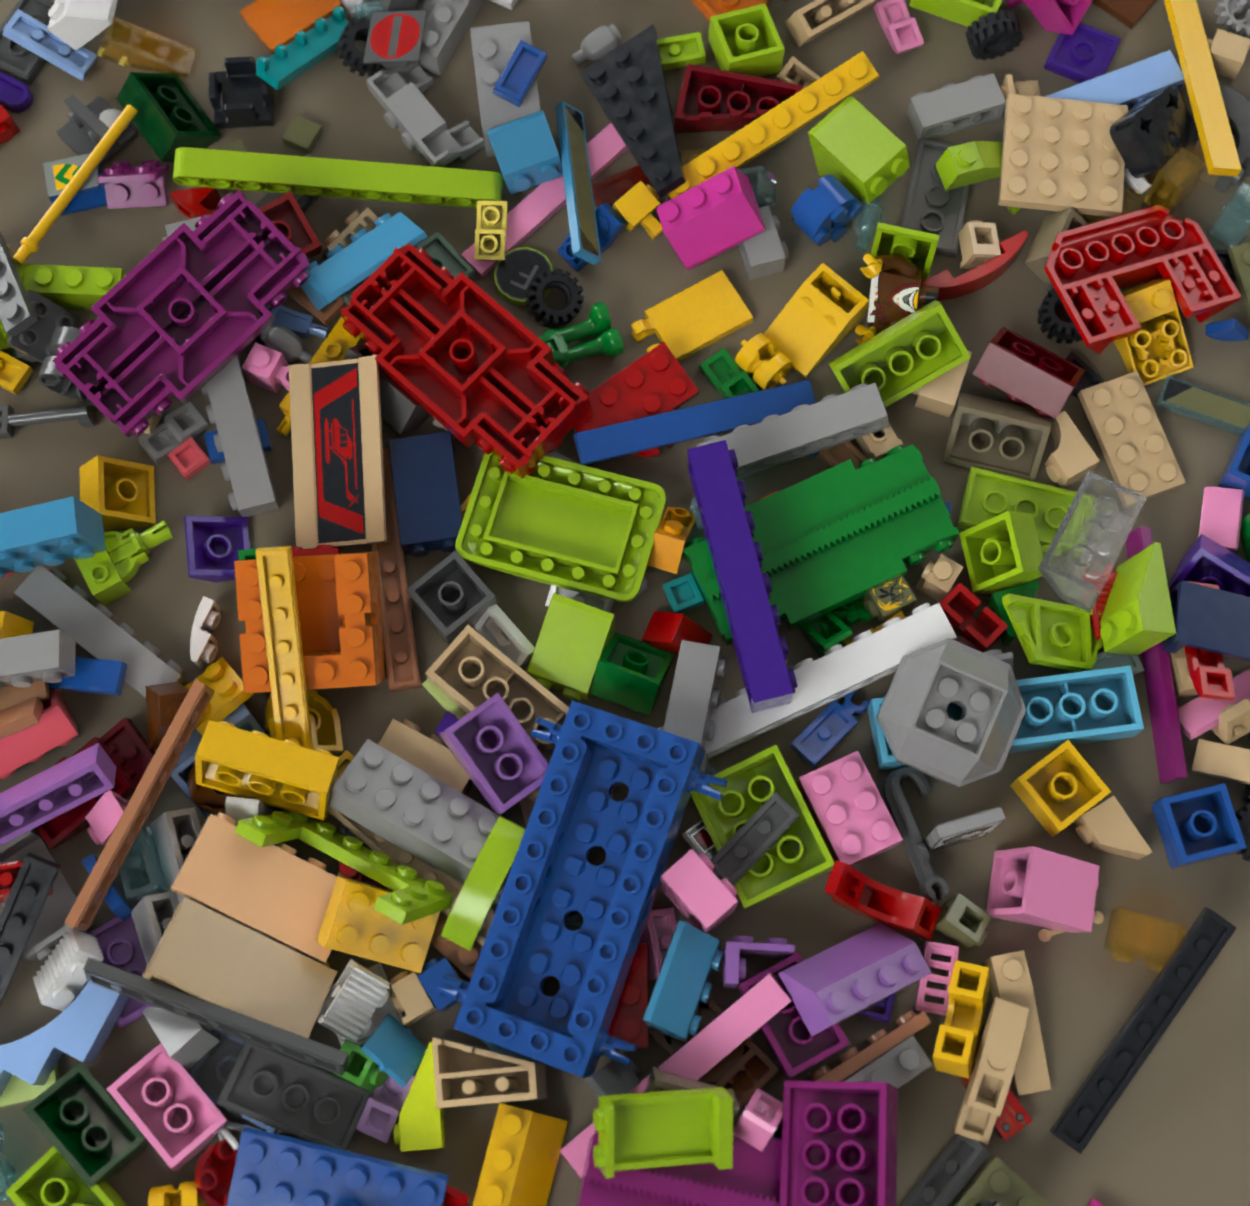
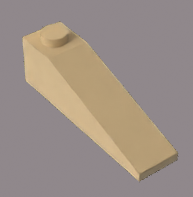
(1013, 983)

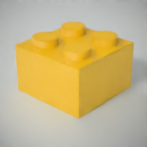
(1060, 788)

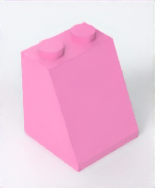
(1043, 889)

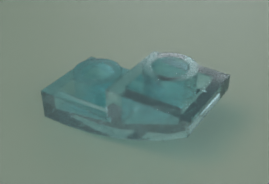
(1234, 219)

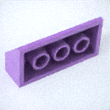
(853, 976)

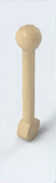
(1045, 934)

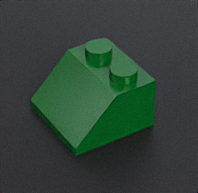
(631, 673)

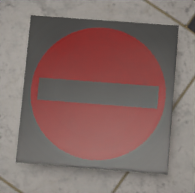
(395, 38)

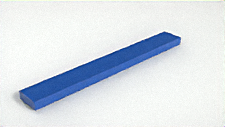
(689, 423)

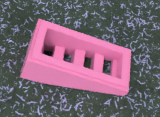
(939, 949)

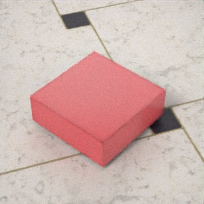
(189, 458)

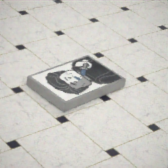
(964, 829)

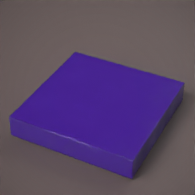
(1082, 54)

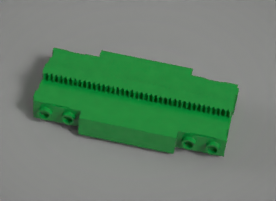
(837, 536)

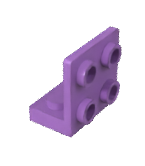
(735, 967)

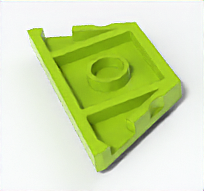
(1053, 632)

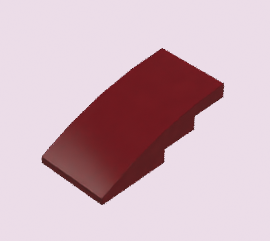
(130, 755)

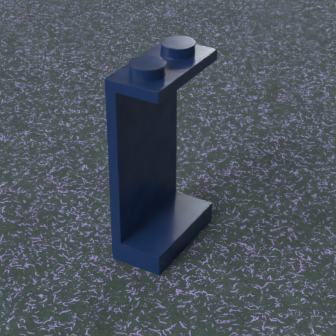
(426, 492)
(1209, 620)

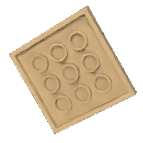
(1061, 156)

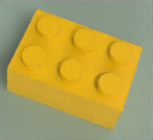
(361, 931)

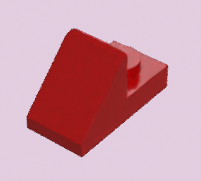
(196, 201)

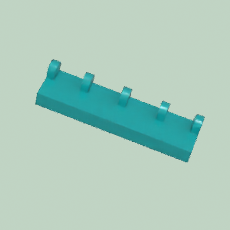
(303, 52)

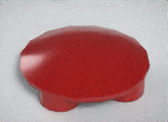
(215, 1173)

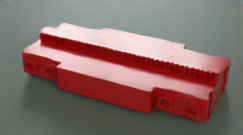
(465, 359)

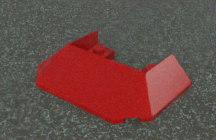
(1126, 250)

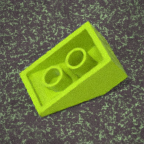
(912, 244)
(1138, 605)

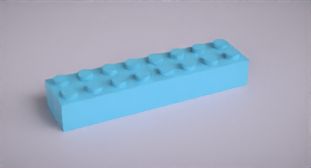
(1058, 709)

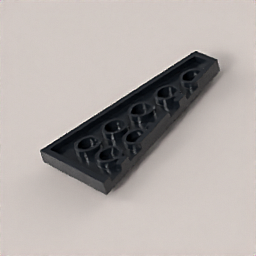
(637, 102)

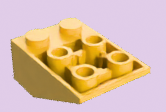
(817, 319)
(1161, 343)

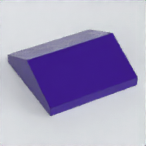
(214, 546)

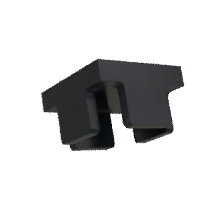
(240, 95)

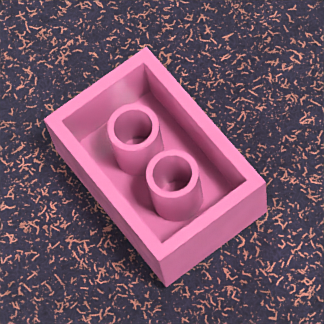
(849, 810)
(698, 892)

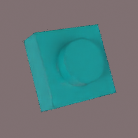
(683, 594)

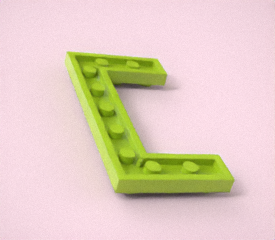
(411, 894)

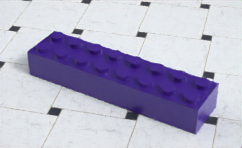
(739, 576)

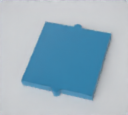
(395, 1050)

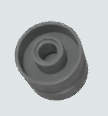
(50, 376)

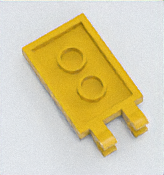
(695, 317)

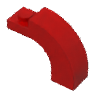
(881, 903)

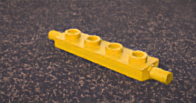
(332, 349)

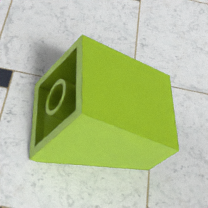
(858, 150)
(571, 646)

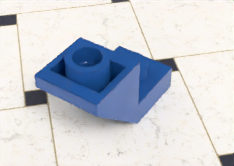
(609, 227)

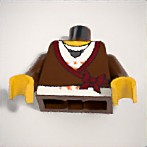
(893, 292)

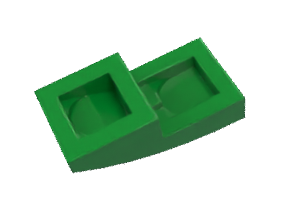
(726, 375)

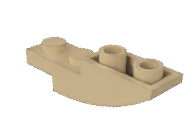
(992, 1070)

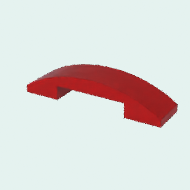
(981, 275)
(1208, 671)

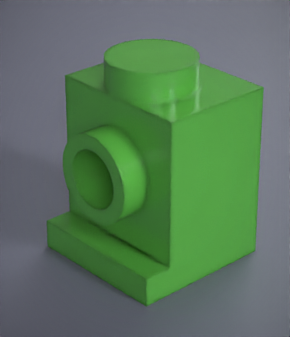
(361, 1069)

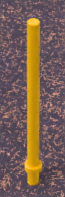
(30, 243)

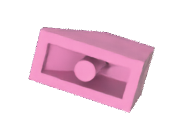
(105, 816)

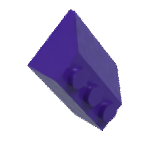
(1215, 565)

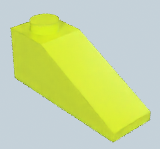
(420, 1122)

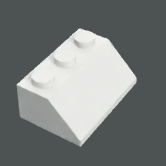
(80, 20)

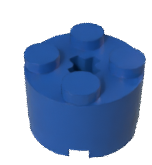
(825, 210)

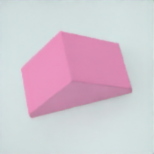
(759, 1120)

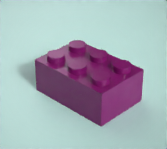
(787, 1032)

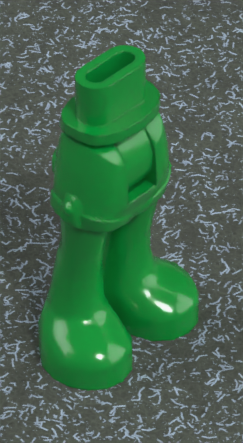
(598, 323)

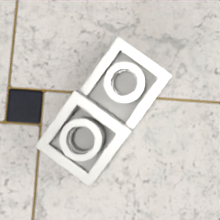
(202, 643)

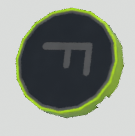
(518, 273)

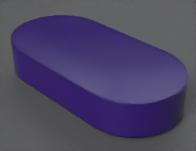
(14, 94)

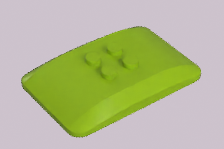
(563, 526)

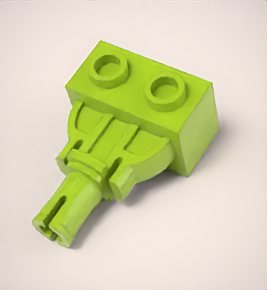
(112, 569)

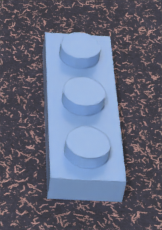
(37, 39)

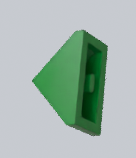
(995, 604)
(826, 633)

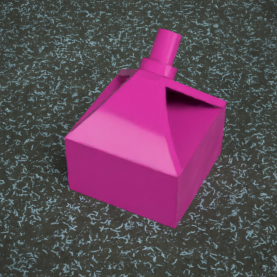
(1056, 15)

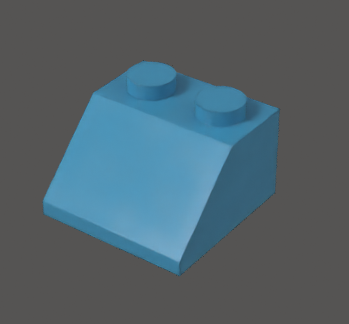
(526, 152)

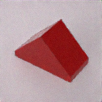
(669, 629)

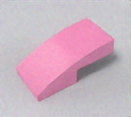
(898, 26)

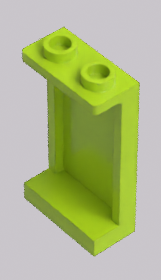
(664, 1130)

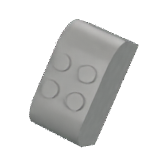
(491, 52)

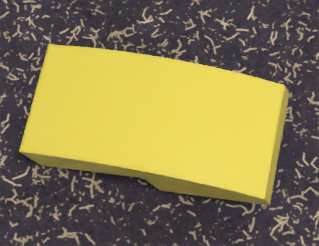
(491, 230)

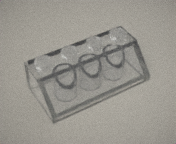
(1090, 540)

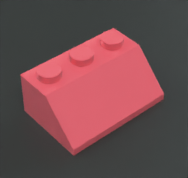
(54, 729)

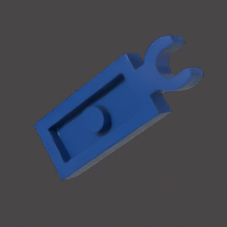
(828, 730)

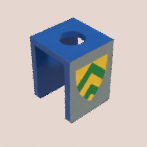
(58, 175)

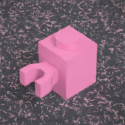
(266, 368)

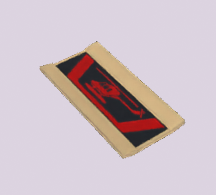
(337, 453)

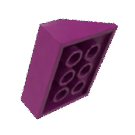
(839, 1144)

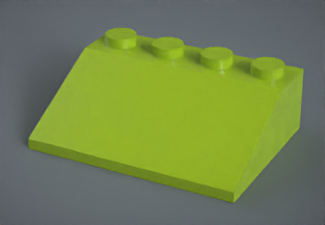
(797, 854)

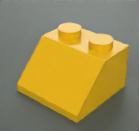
(119, 491)

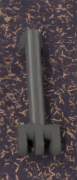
(9, 419)

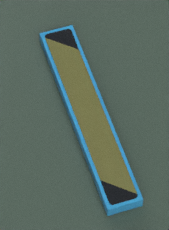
(578, 183)

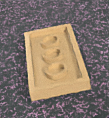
(1131, 436)

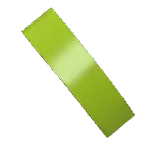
(483, 884)

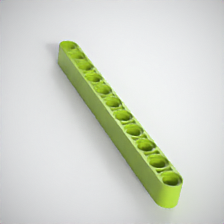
(335, 177)

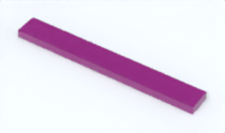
(1160, 692)

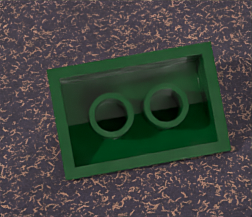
(167, 113)
(86, 1126)

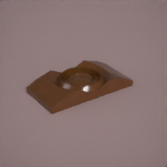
(741, 1069)

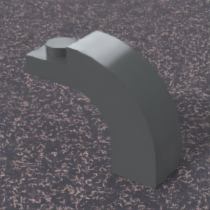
(1239, 119)

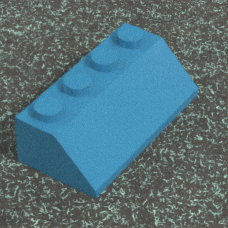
(360, 259)

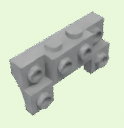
(417, 120)

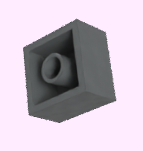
(451, 597)

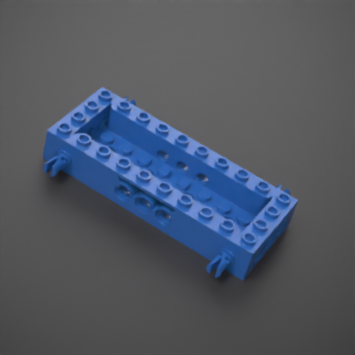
(556, 878)

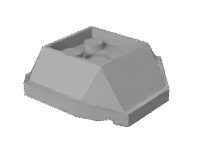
(917, 717)

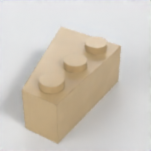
(483, 1076)

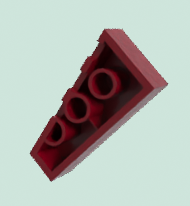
(726, 99)

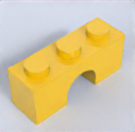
(965, 1012)

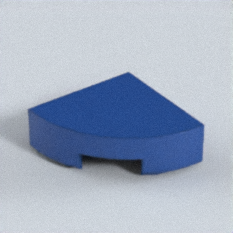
(1227, 330)

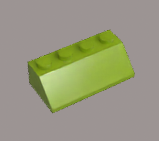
(903, 355)

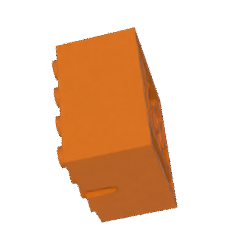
(333, 609)

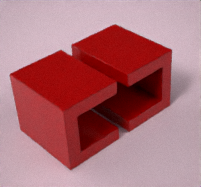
(959, 610)

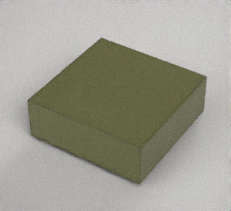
(302, 134)

